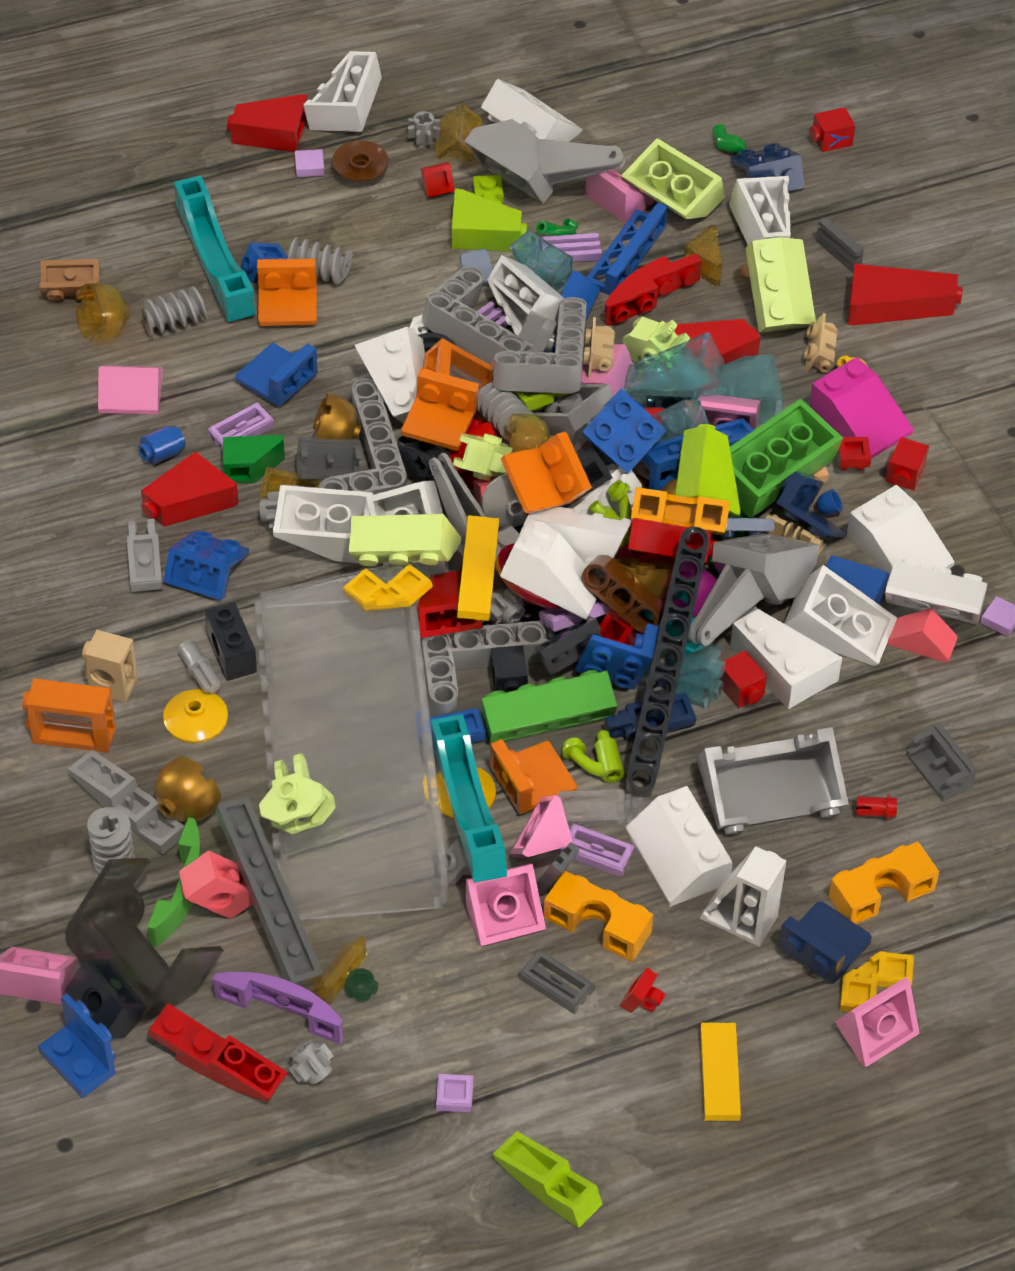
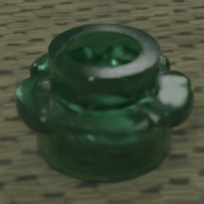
(361, 977)

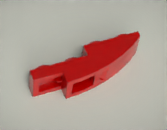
(640, 289)
(214, 1057)

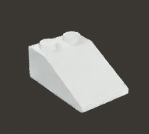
(410, 500)
(319, 519)
(895, 530)
(549, 568)
(841, 617)

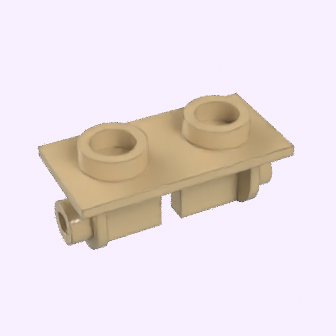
(820, 345)
(599, 347)

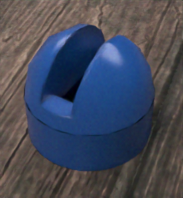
(829, 503)

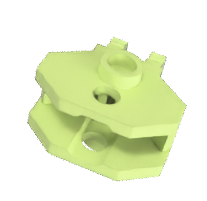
(651, 338)
(483, 455)
(296, 798)

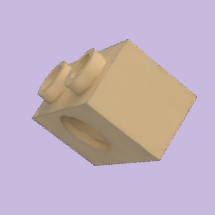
(111, 664)

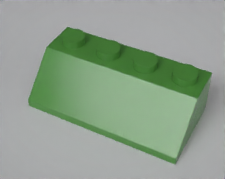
(784, 444)

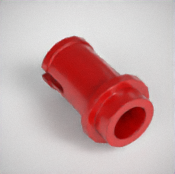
(876, 806)

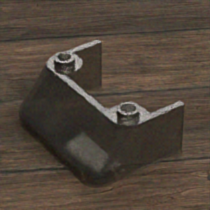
(108, 930)

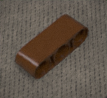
(619, 578)

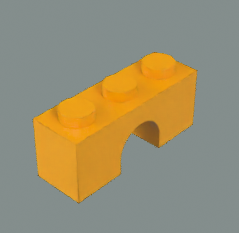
(683, 511)
(904, 869)
(576, 900)

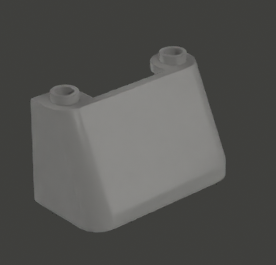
(773, 781)

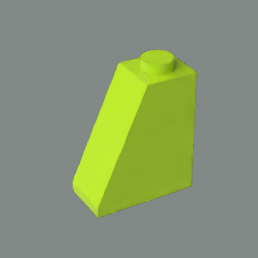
(484, 223)
(707, 467)

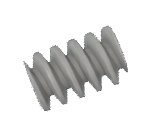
(328, 265)
(172, 310)
(498, 407)
(109, 836)

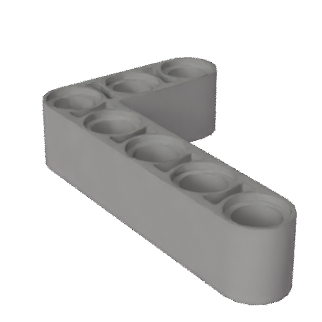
(450, 314)
(548, 371)
(379, 444)
(472, 650)

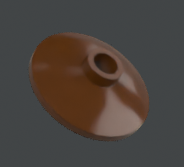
(360, 160)

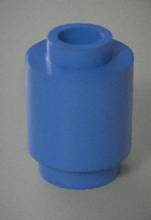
(161, 444)

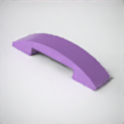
(241, 987)

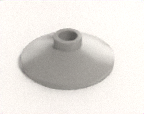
(498, 500)

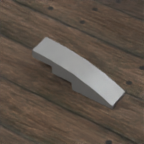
(119, 790)

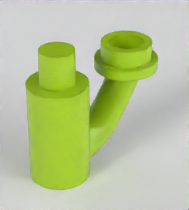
(617, 493)
(609, 760)

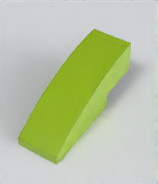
(549, 1178)

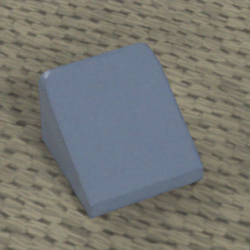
(478, 259)

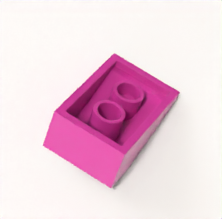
(859, 406)

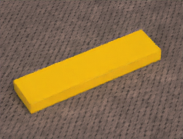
(478, 568)

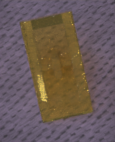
(707, 248)

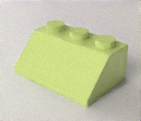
(675, 181)
(780, 284)
(402, 539)

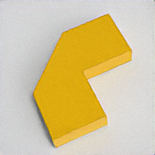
(401, 591)
(881, 970)

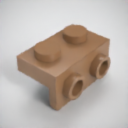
(66, 277)

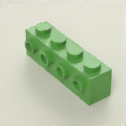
(548, 706)

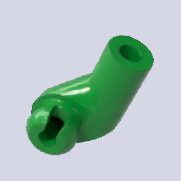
(727, 142)
(550, 229)

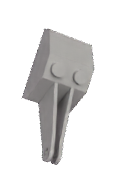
(537, 163)
(576, 411)
(457, 503)
(748, 572)

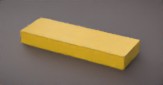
(720, 1072)

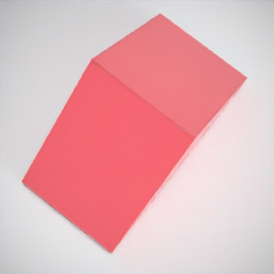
(924, 635)

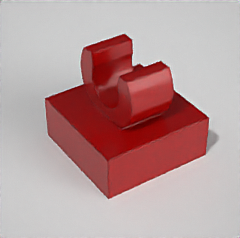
(437, 179)
(854, 453)
(643, 993)

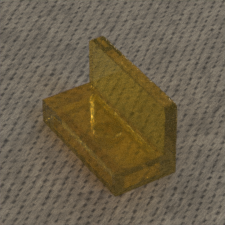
(454, 131)

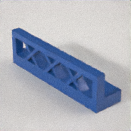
(634, 252)
(667, 453)

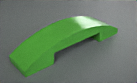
(166, 914)

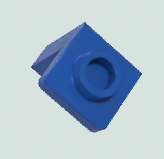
(260, 251)

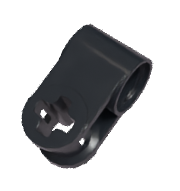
(417, 453)

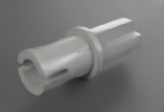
(199, 667)

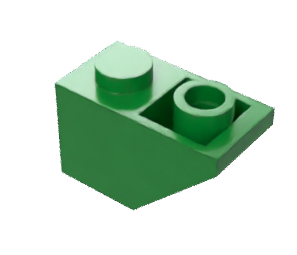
(248, 456)

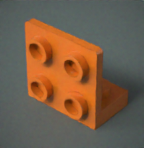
(287, 292)
(441, 409)
(547, 474)
(529, 773)

